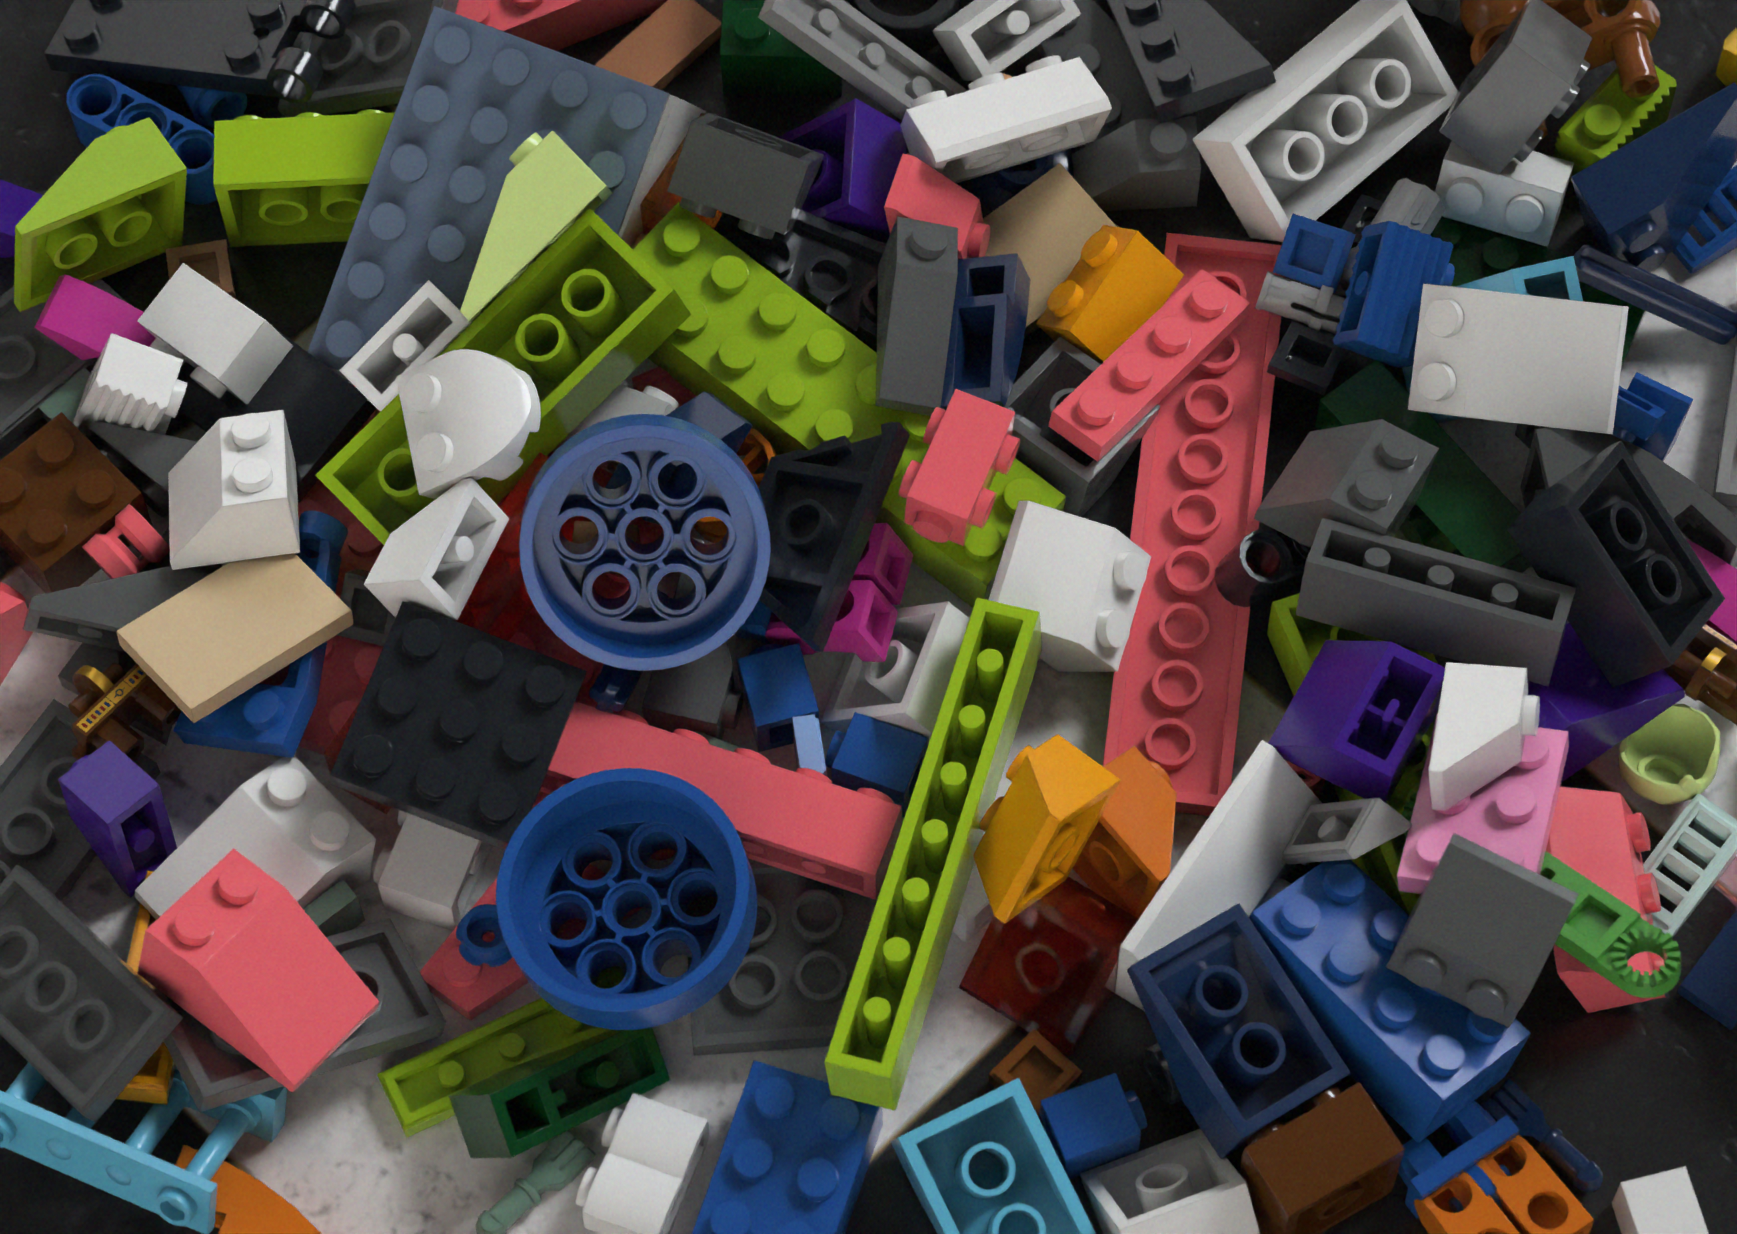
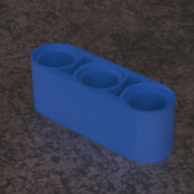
(125, 107)

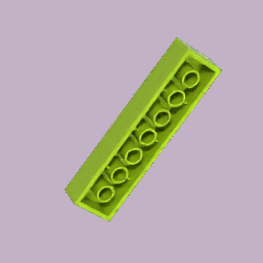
(807, 383)

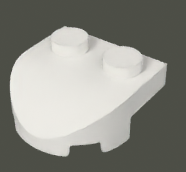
(466, 418)

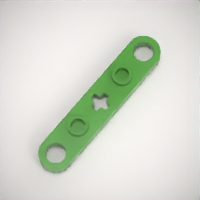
(1607, 932)

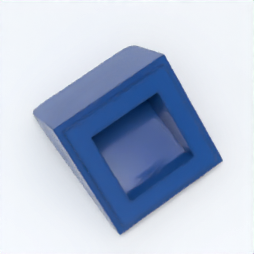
(1670, 400)

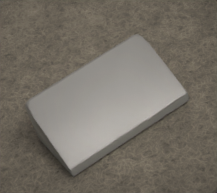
(1343, 830)

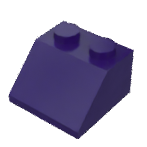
(857, 166)

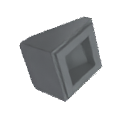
(370, 616)

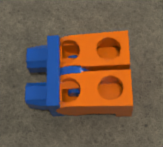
(1487, 1183)

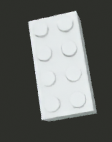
(1327, 118)

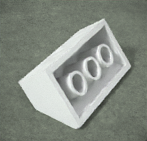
(1228, 860)

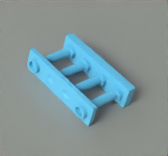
(128, 1168)

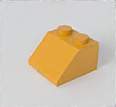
(1040, 824)

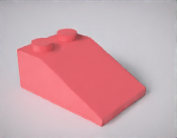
(256, 971)

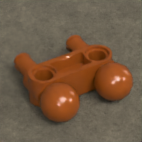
(1614, 36)

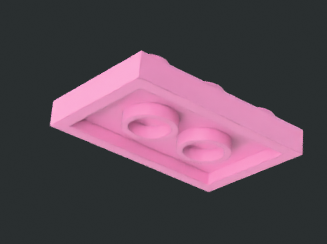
(1503, 816)

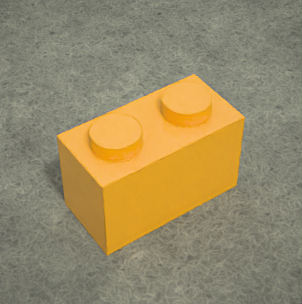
(1109, 292)

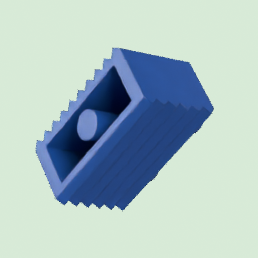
(1386, 291)

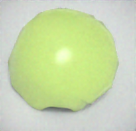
(1671, 755)

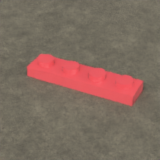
(1149, 365)

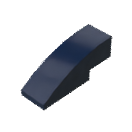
(987, 328)

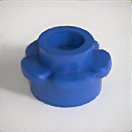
(470, 933)

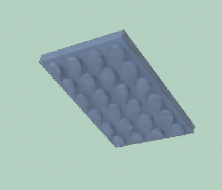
(447, 158)

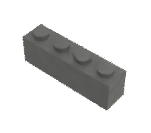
(1434, 600)

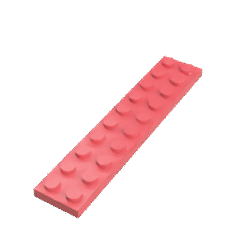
(1191, 507)

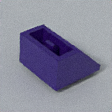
(1360, 715)

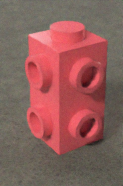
(953, 481)

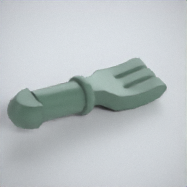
(550, 1172)

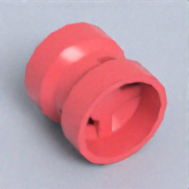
(115, 556)

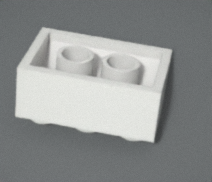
(1007, 119)

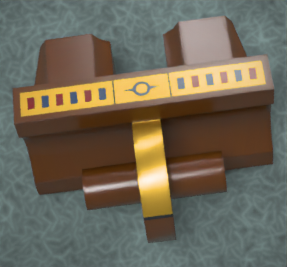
(1709, 672)
(111, 703)

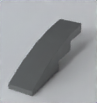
(1689, 505)

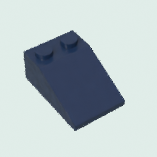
(1657, 185)
(1234, 1030)

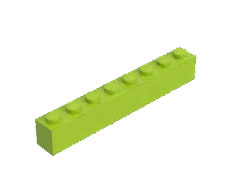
(934, 856)

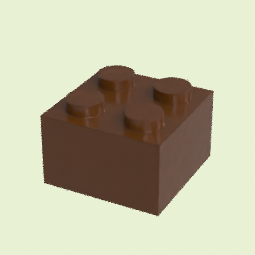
(55, 499)
(1321, 1164)

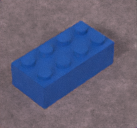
(1398, 1039)
(790, 1158)

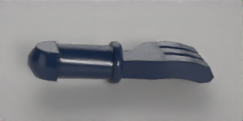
(1533, 1128)

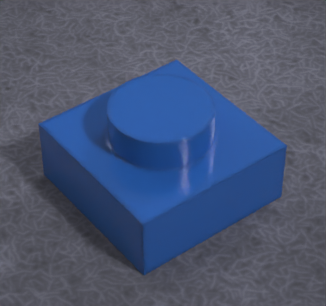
(1313, 252)
(1636, 417)

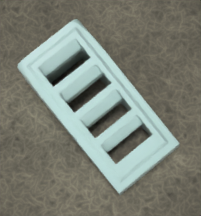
(1711, 837)

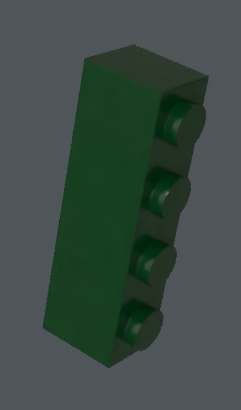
(1459, 504)

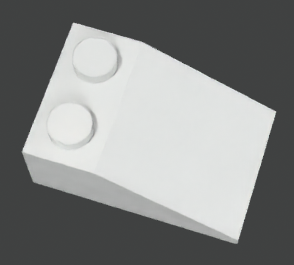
(1518, 358)
(280, 824)

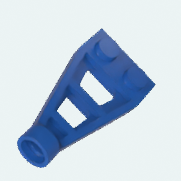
(272, 716)

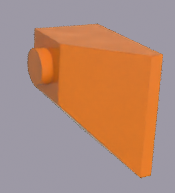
(1134, 837)

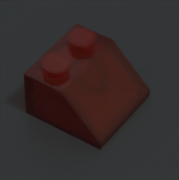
(1052, 963)

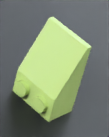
(535, 207)

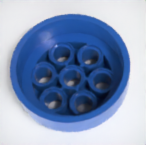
(643, 625)
(624, 820)

